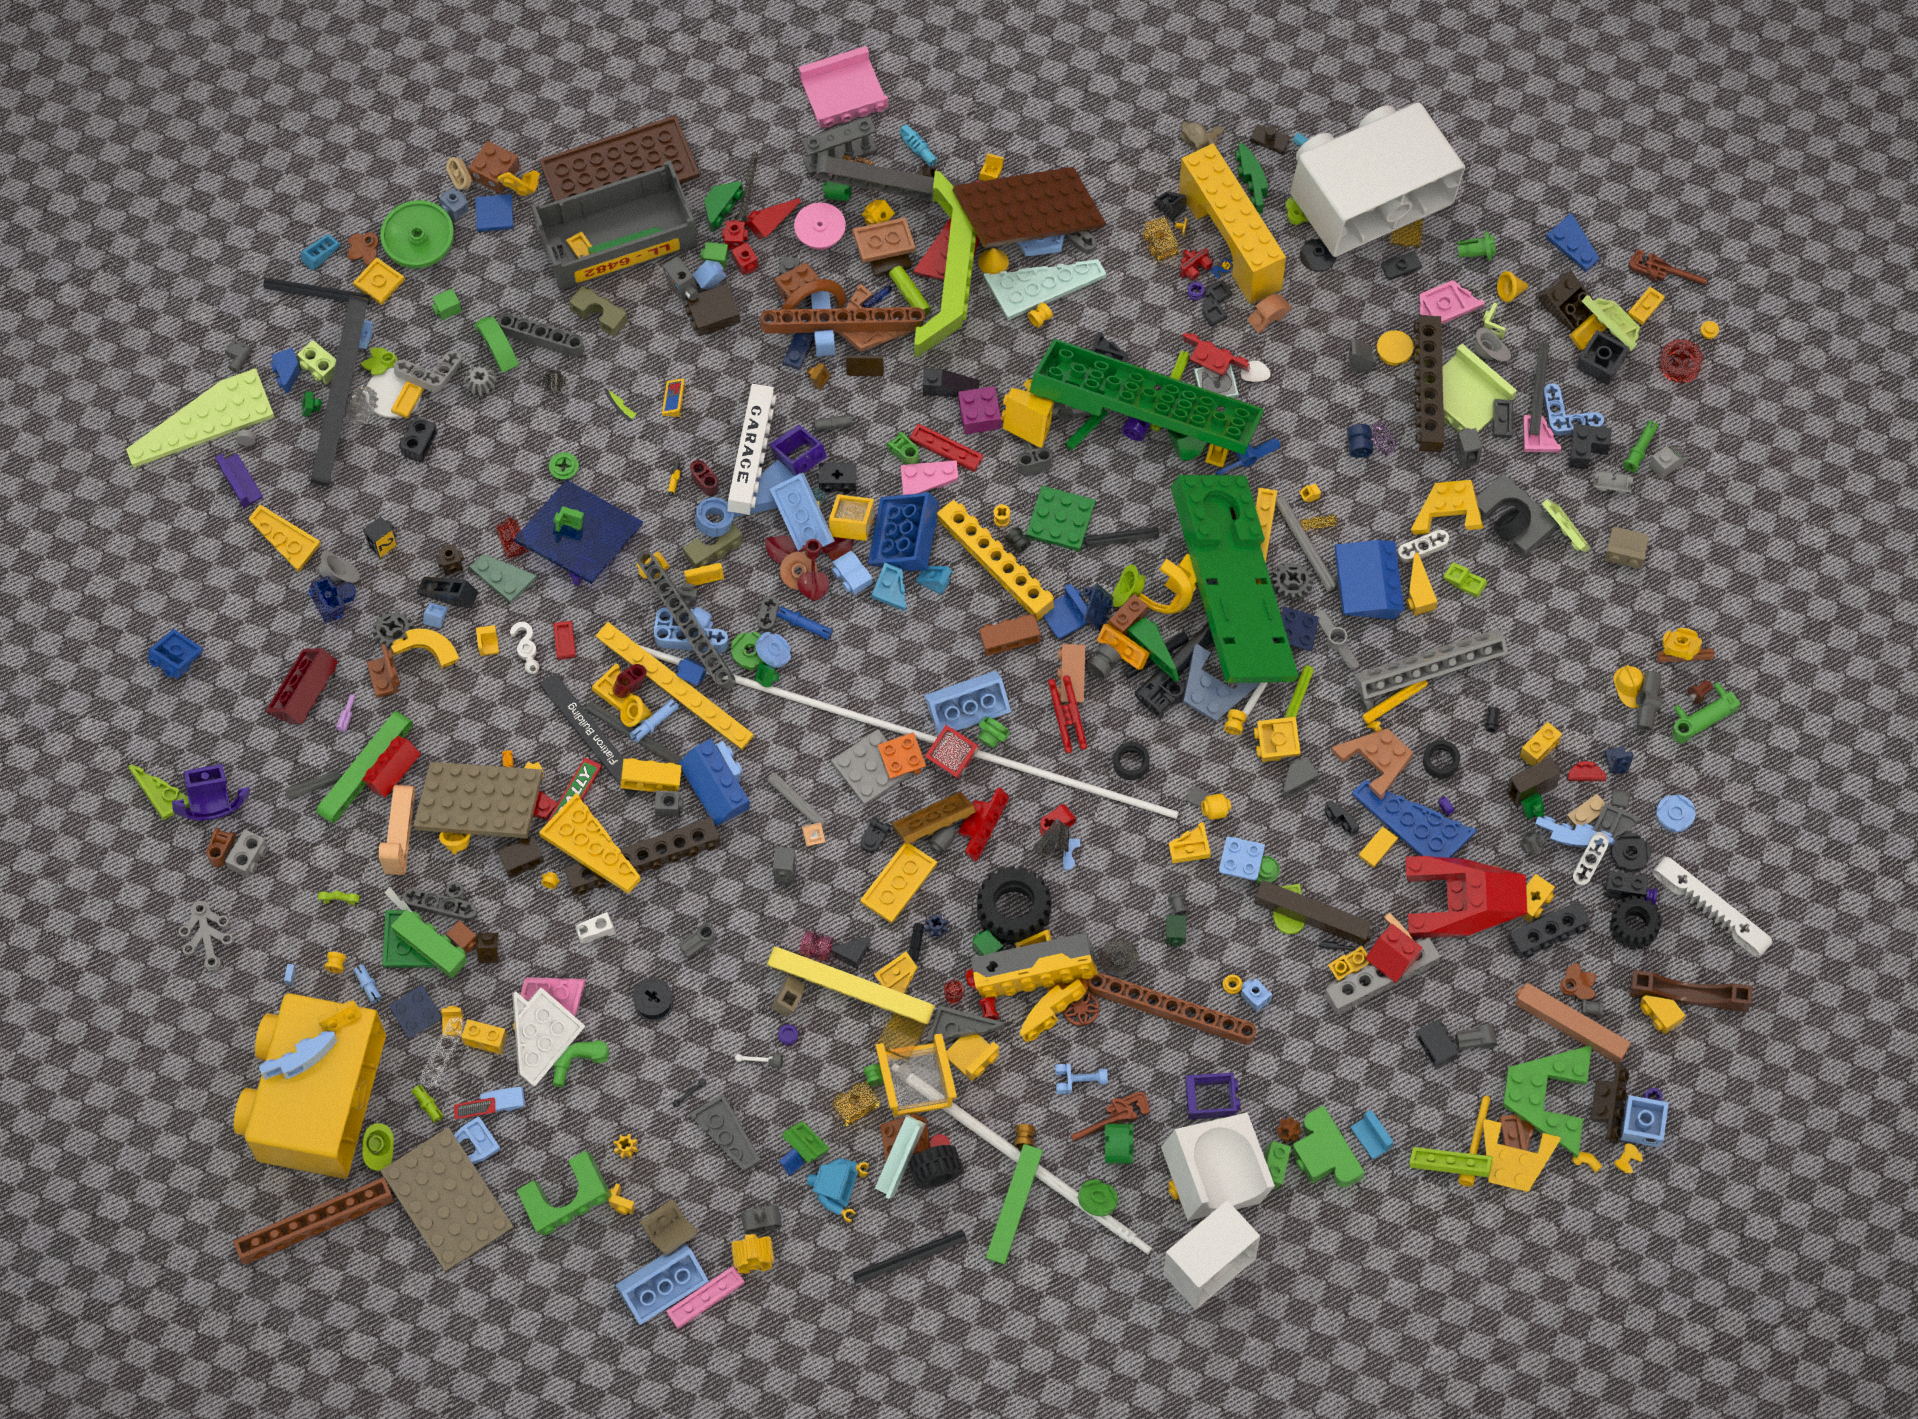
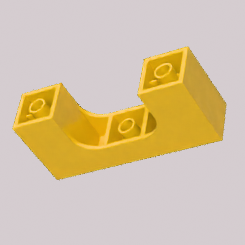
(1216, 192)

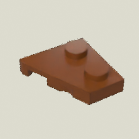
(1515, 1131)

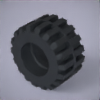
(1637, 908)
(935, 1166)

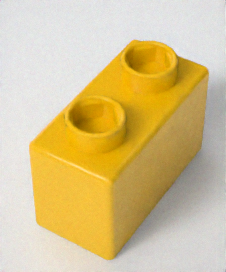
(318, 1114)

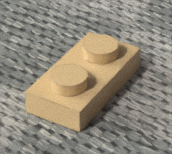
(1587, 812)

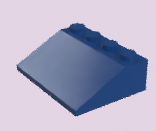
(904, 531)
(1369, 579)

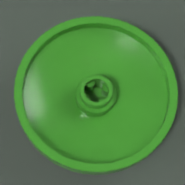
(417, 234)

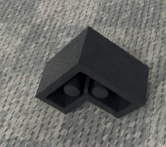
(1588, 440)

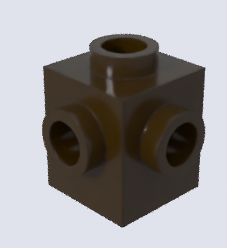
(450, 559)

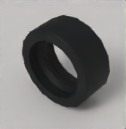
(1512, 523)
(1445, 746)
(1131, 747)

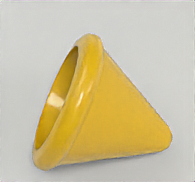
(993, 261)
(1510, 286)
(634, 711)

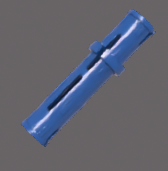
(803, 622)

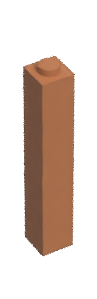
(1572, 1023)

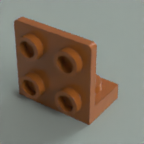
(384, 674)
(891, 1130)

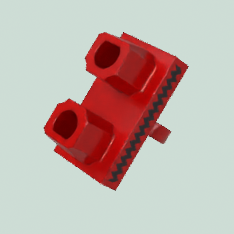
(1192, 261)

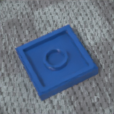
(494, 213)

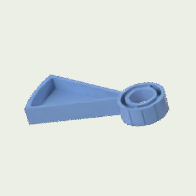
(765, 501)

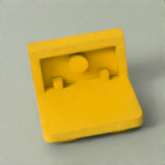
(972, 1055)

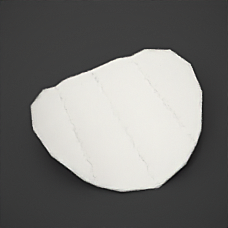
(1257, 372)

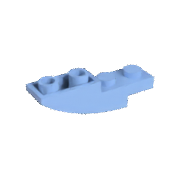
(1565, 835)
(308, 1054)

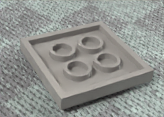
(865, 770)

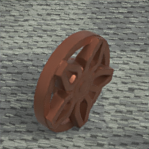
(1081, 1009)

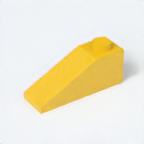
(1421, 595)

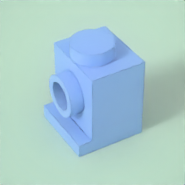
(1258, 1000)

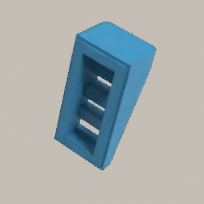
(312, 260)

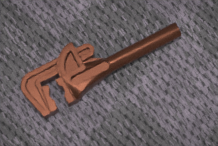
(1656, 268)
(1120, 1112)

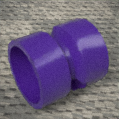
(1135, 428)

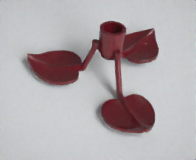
(811, 584)

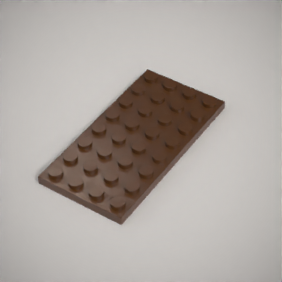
(620, 158)
(1028, 206)

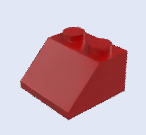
(1394, 953)

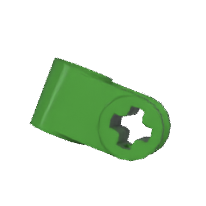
(902, 447)

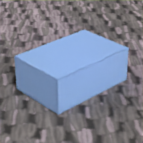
(289, 975)

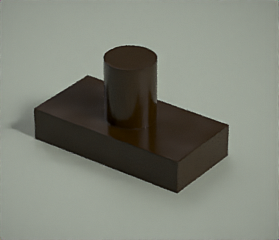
(1270, 138)

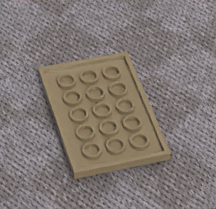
(478, 800)
(447, 1199)

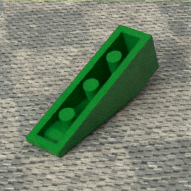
(1148, 637)

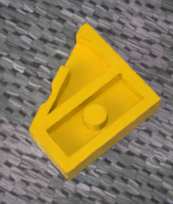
(1190, 846)
(897, 973)

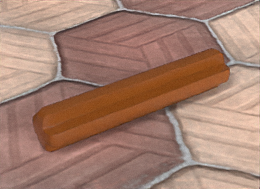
(1704, 654)

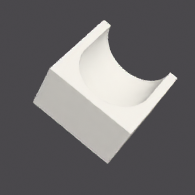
(1217, 1164)
(1211, 1254)

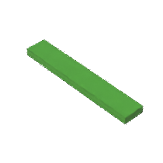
(1014, 1204)

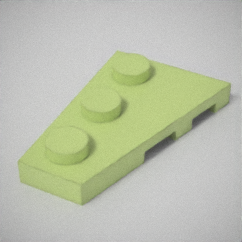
(1566, 526)

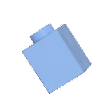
(709, 274)

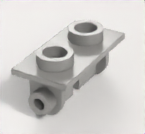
(1619, 484)

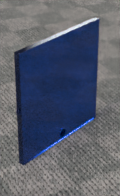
(581, 551)

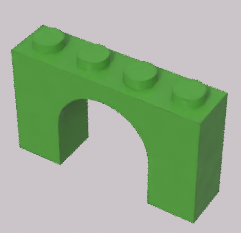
(591, 1192)

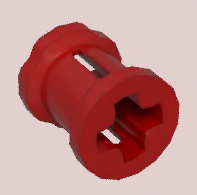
(989, 1008)

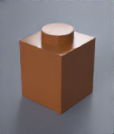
(463, 937)

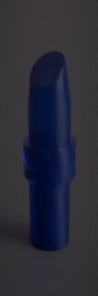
(878, 296)

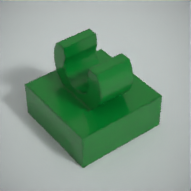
(310, 404)
(765, 675)
(1533, 806)

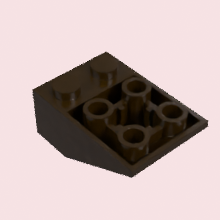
(1564, 300)

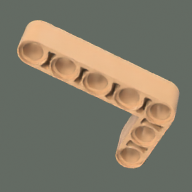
(395, 852)

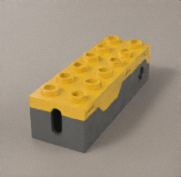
(1033, 966)

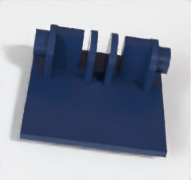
(1098, 606)
(1299, 628)
(415, 1011)

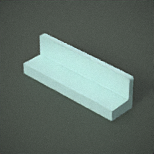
(900, 1156)

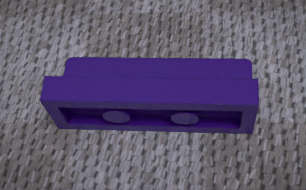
(239, 479)

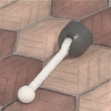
(775, 1059)

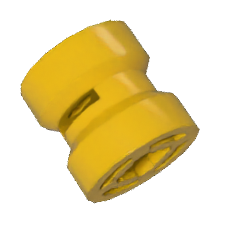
(1039, 315)
(1235, 721)

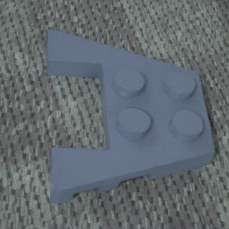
(1206, 692)

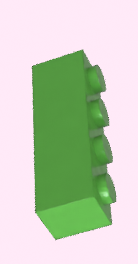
(429, 943)

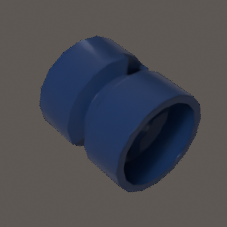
(1359, 440)

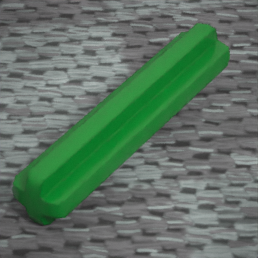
(1088, 426)

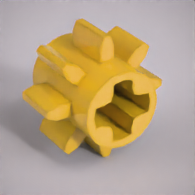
(628, 1151)

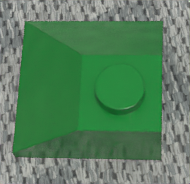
(1185, 446)

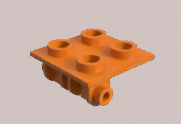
(902, 756)

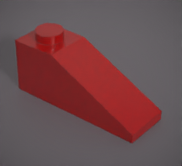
(767, 219)

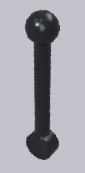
(701, 1083)

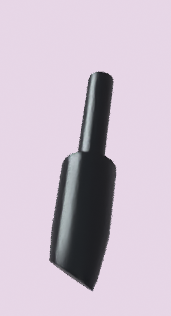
(1334, 945)

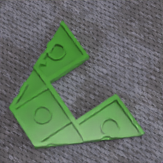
(1527, 1090)

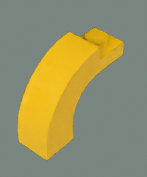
(430, 640)

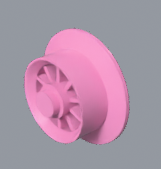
(819, 225)

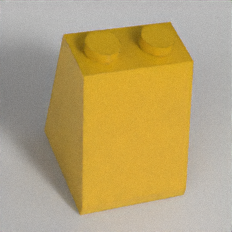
(1027, 416)

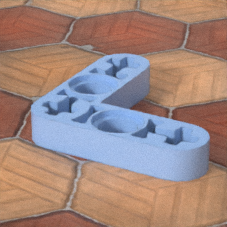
(1561, 418)

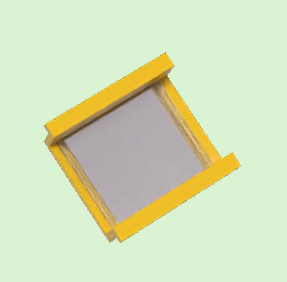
(921, 1081)

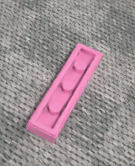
(705, 1297)

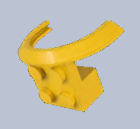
(1180, 581)

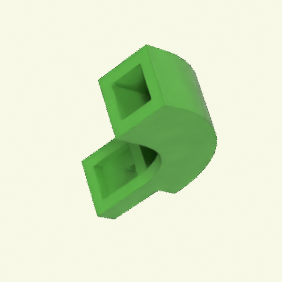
(497, 343)

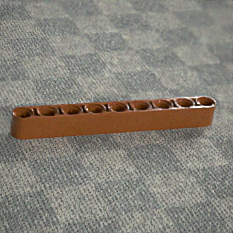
(833, 323)
(1160, 1009)

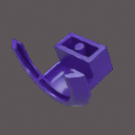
(208, 795)

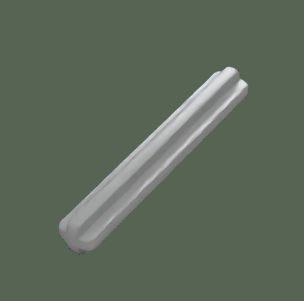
(796, 799)

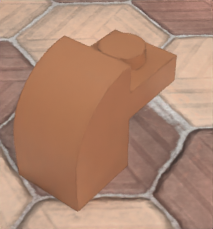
(1269, 309)

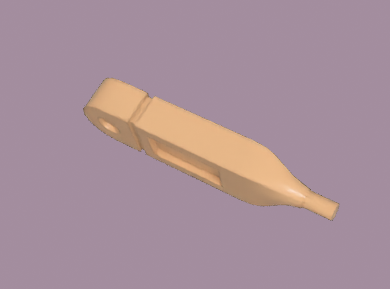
(1391, 919)

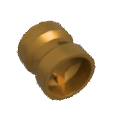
(1024, 1135)

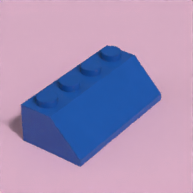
(714, 783)

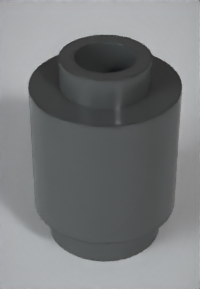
(942, 839)

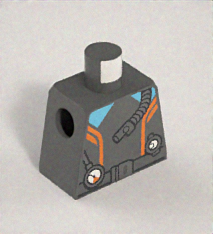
(685, 285)

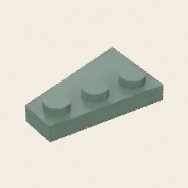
(502, 577)

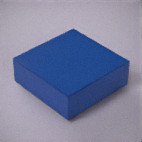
(791, 1162)

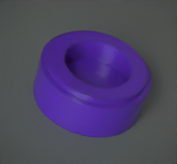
(1446, 806)
(788, 1034)

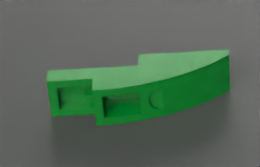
(1252, 175)

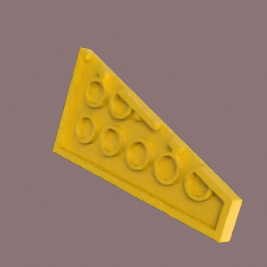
(585, 840)

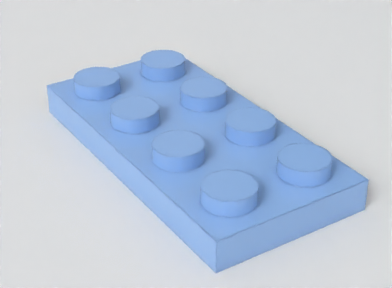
(801, 511)

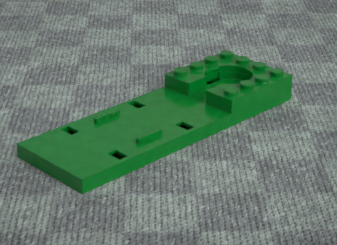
(1131, 391)
(1233, 556)

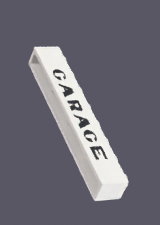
(750, 449)

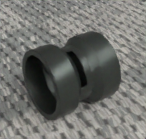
(1018, 540)

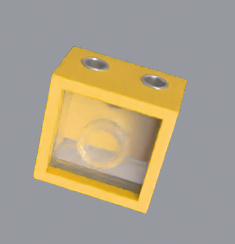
(852, 517)

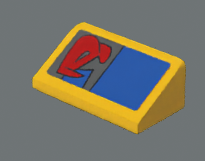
(673, 398)

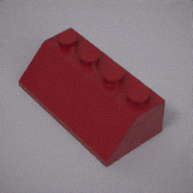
(302, 686)

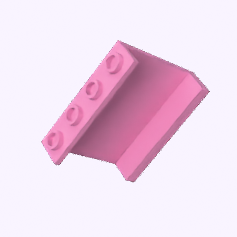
(842, 87)

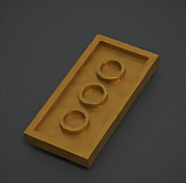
(933, 817)

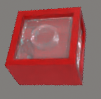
(952, 751)

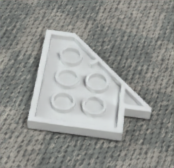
(541, 1033)

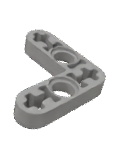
(437, 380)

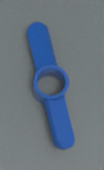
(1252, 455)

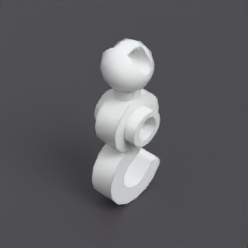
(526, 648)

